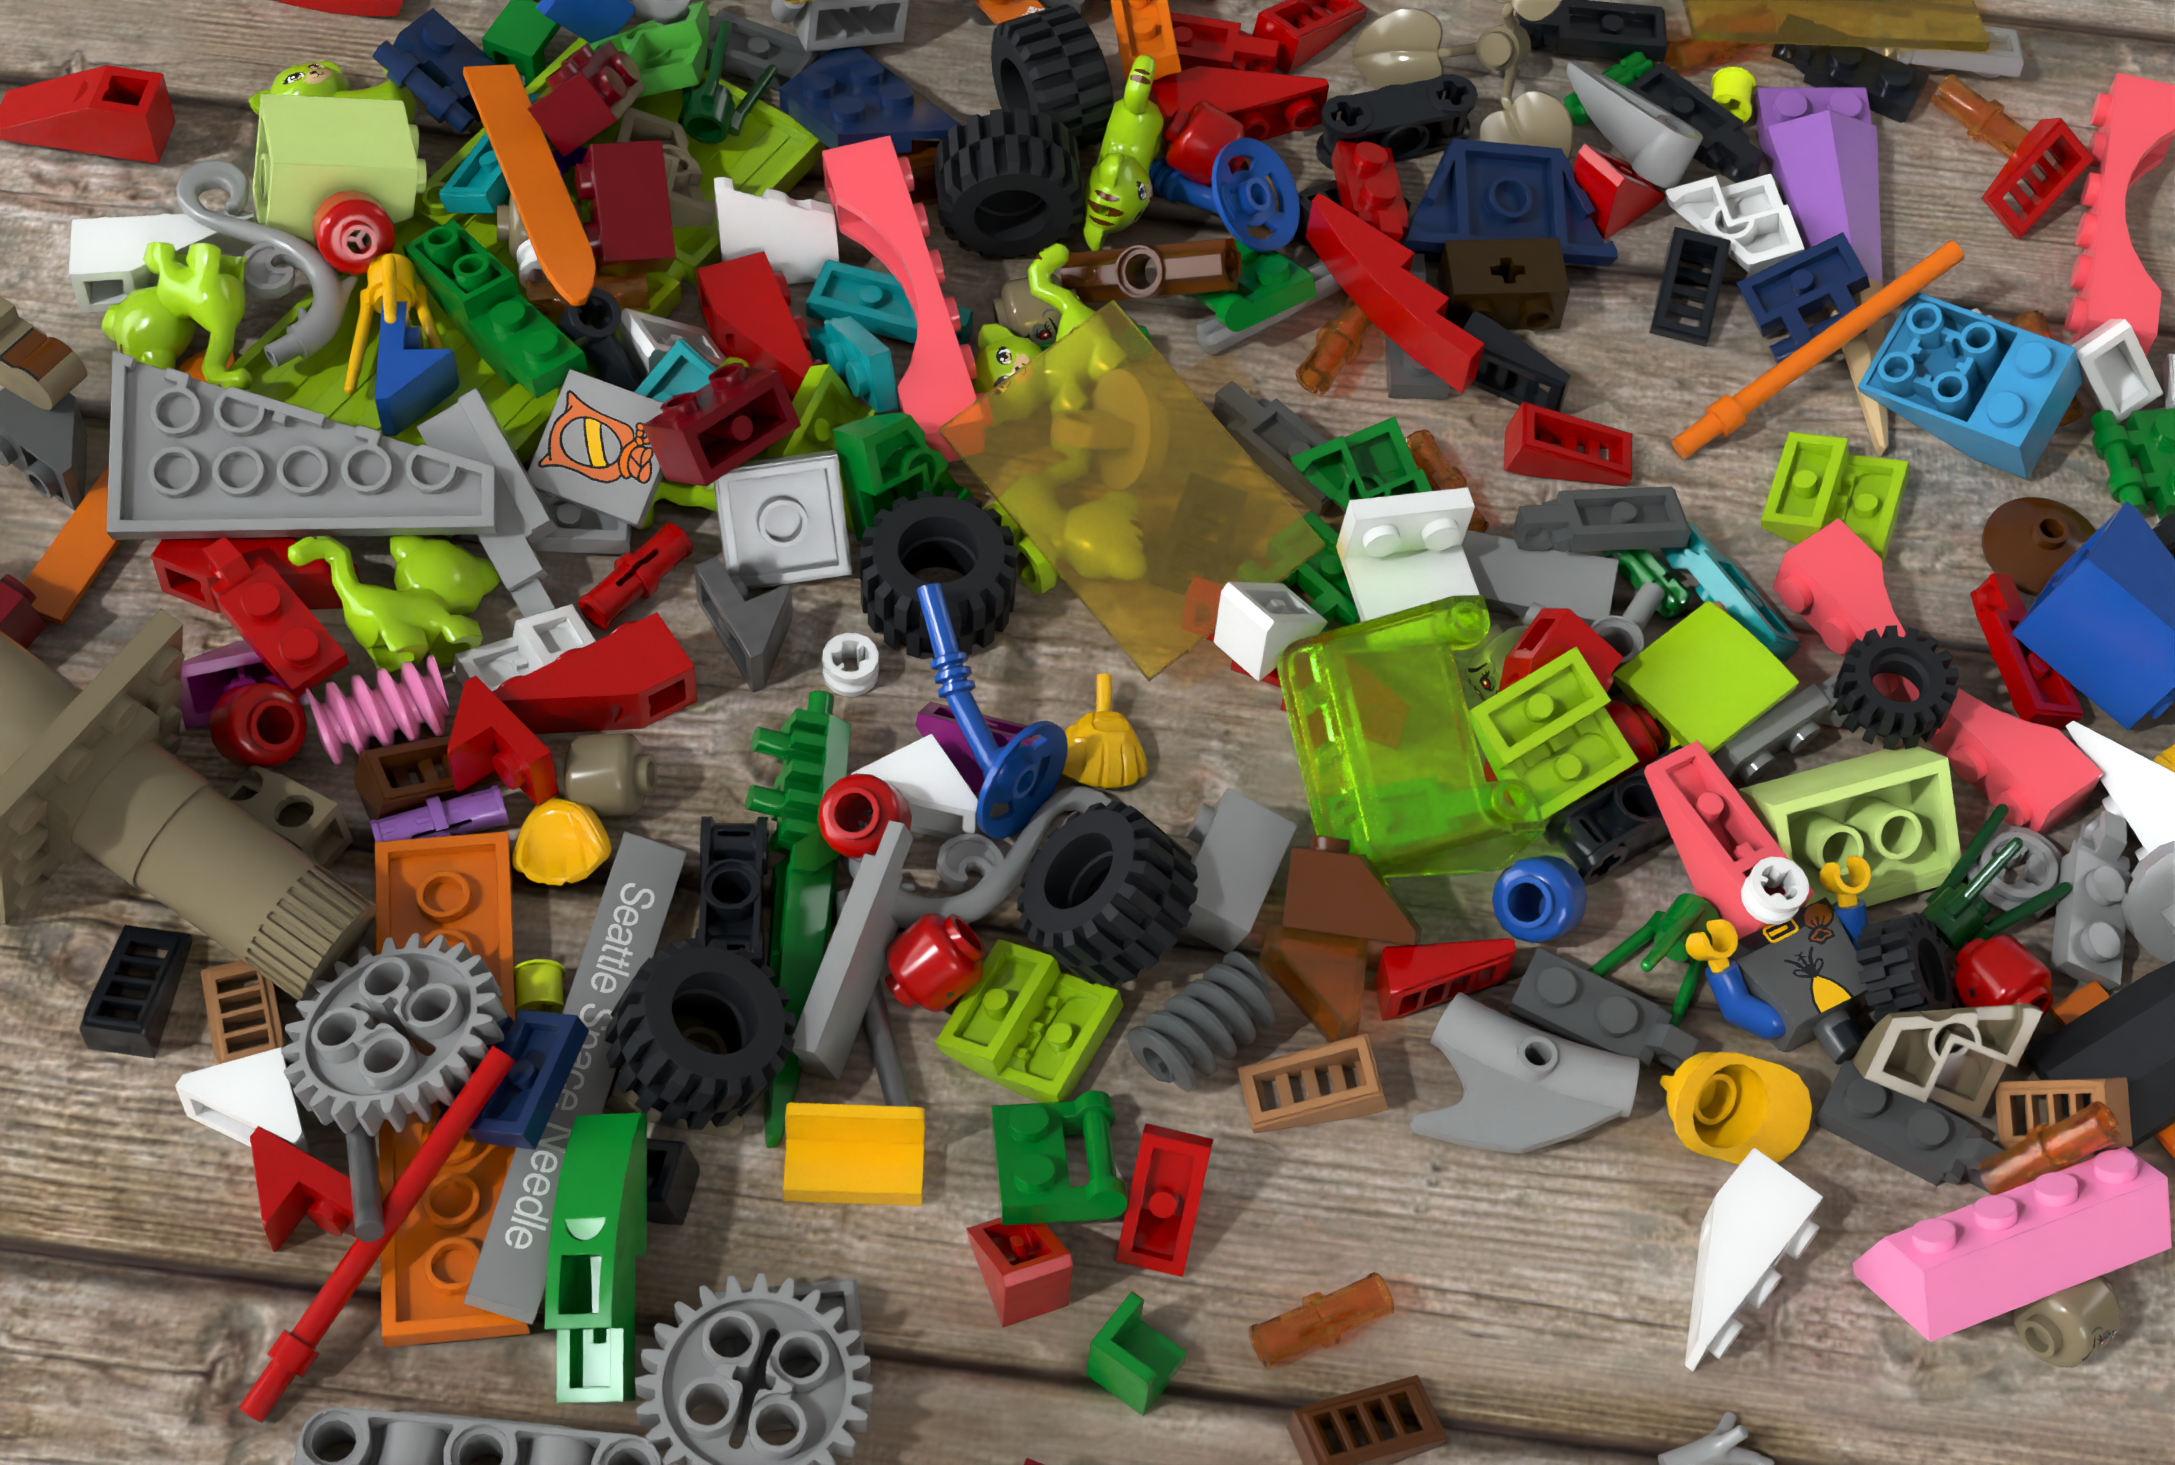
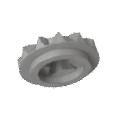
(2039, 874)

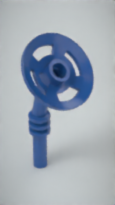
(1241, 197)
(1009, 770)

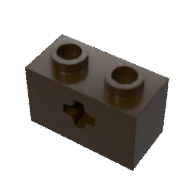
(1508, 280)

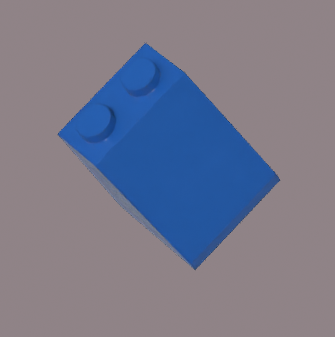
(2111, 619)

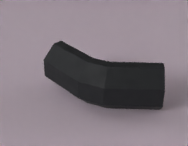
(2121, 1038)

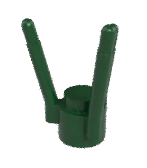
(709, 111)
(1960, 910)

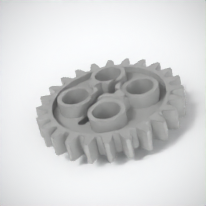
(371, 1072)
(694, 1374)

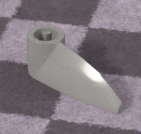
(1642, 131)

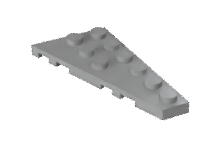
(250, 466)

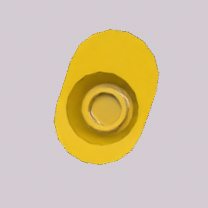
(1735, 1103)

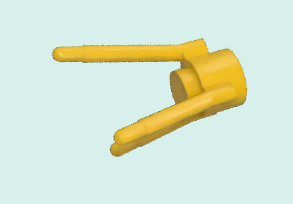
(389, 281)

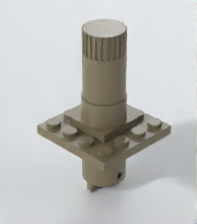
(105, 781)

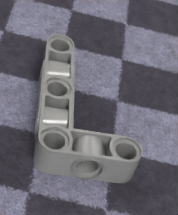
(458, 1440)

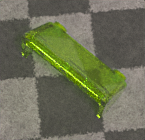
(1394, 746)

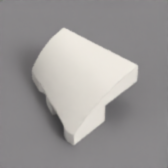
(1746, 214)
(790, 231)

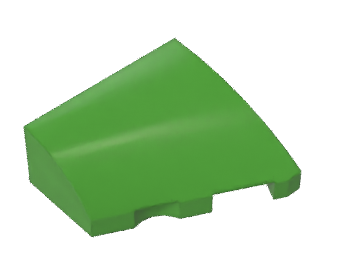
(667, 54)

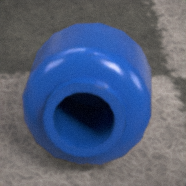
(1539, 898)

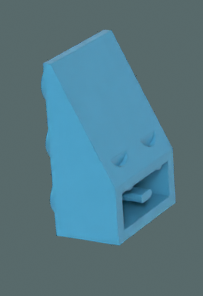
(1974, 382)

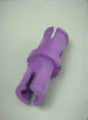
(446, 818)

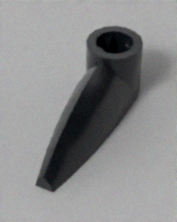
(602, 348)

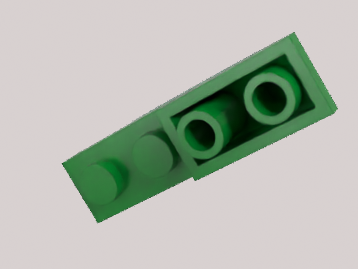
(491, 312)
(592, 1254)

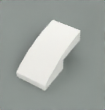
(534, 644)

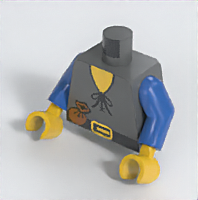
(1797, 975)

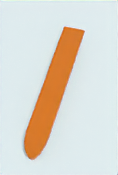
(533, 180)
(83, 542)

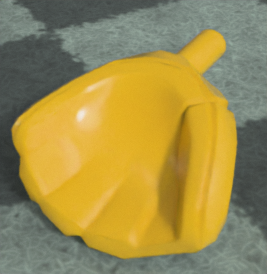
(1103, 745)
(560, 843)

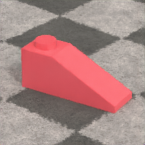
(1712, 831)

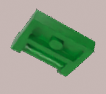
(1264, 290)
(1035, 1167)

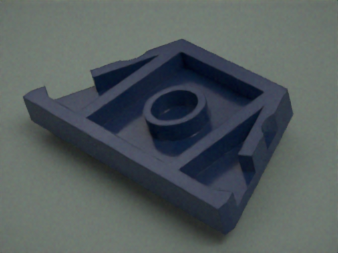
(857, 99)
(1507, 194)

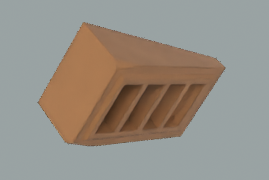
(219, 1020)
(1331, 1058)
(2109, 1091)

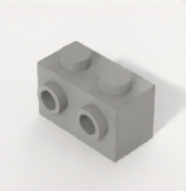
(1235, 861)

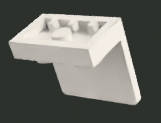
(1406, 550)

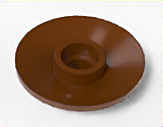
(2033, 540)

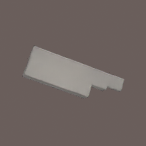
(522, 516)
(1552, 578)
(852, 960)

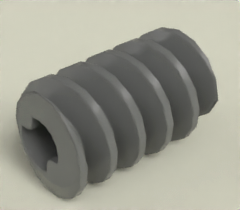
(1203, 1022)

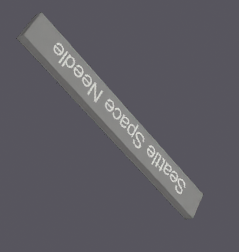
(622, 937)

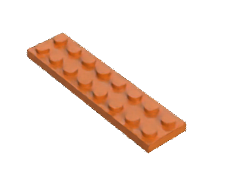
(463, 892)

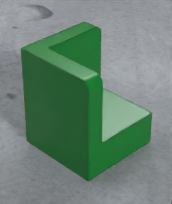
(520, 38)
(1133, 1357)

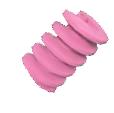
(380, 710)

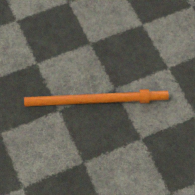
(1729, 412)

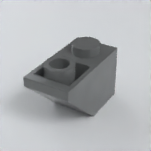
(45, 445)

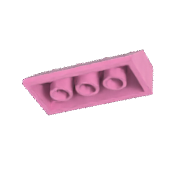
(2021, 1244)

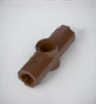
(1180, 267)

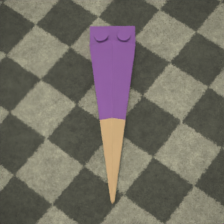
(1828, 174)

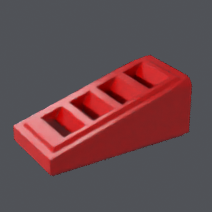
(1306, 27)
(2070, 159)
(1532, 453)
(1434, 973)

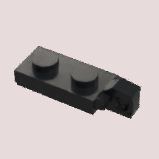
(1600, 30)
(1889, 83)
(1723, 139)

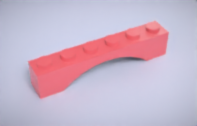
(2131, 140)
(876, 210)
(2010, 761)

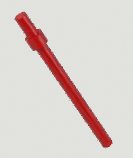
(295, 1350)

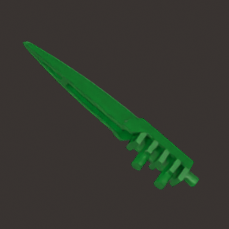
(813, 758)

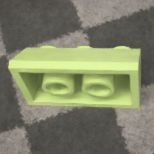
(1876, 806)

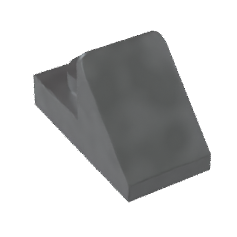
(746, 626)

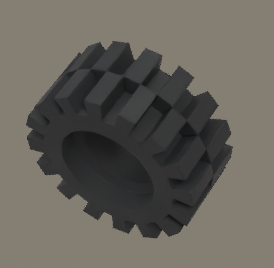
(1901, 657)
(1905, 967)

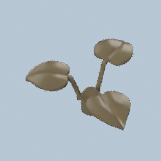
(1407, 49)

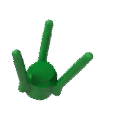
(1670, 931)

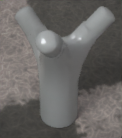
(1716, 1448)

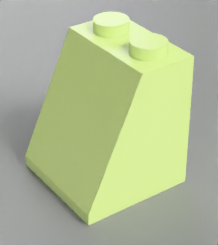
(332, 146)

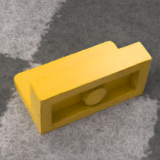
(854, 1154)

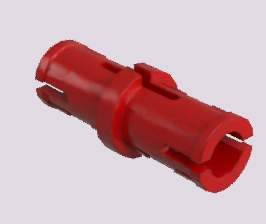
(635, 576)

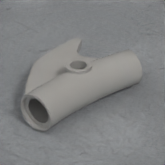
(1522, 1083)

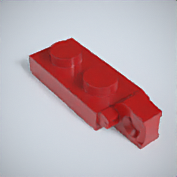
(1221, 45)
(1371, 186)
(273, 619)
(2035, 687)

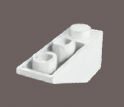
(110, 251)
(2137, 788)
(1742, 1238)

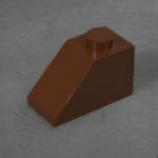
(1344, 895)

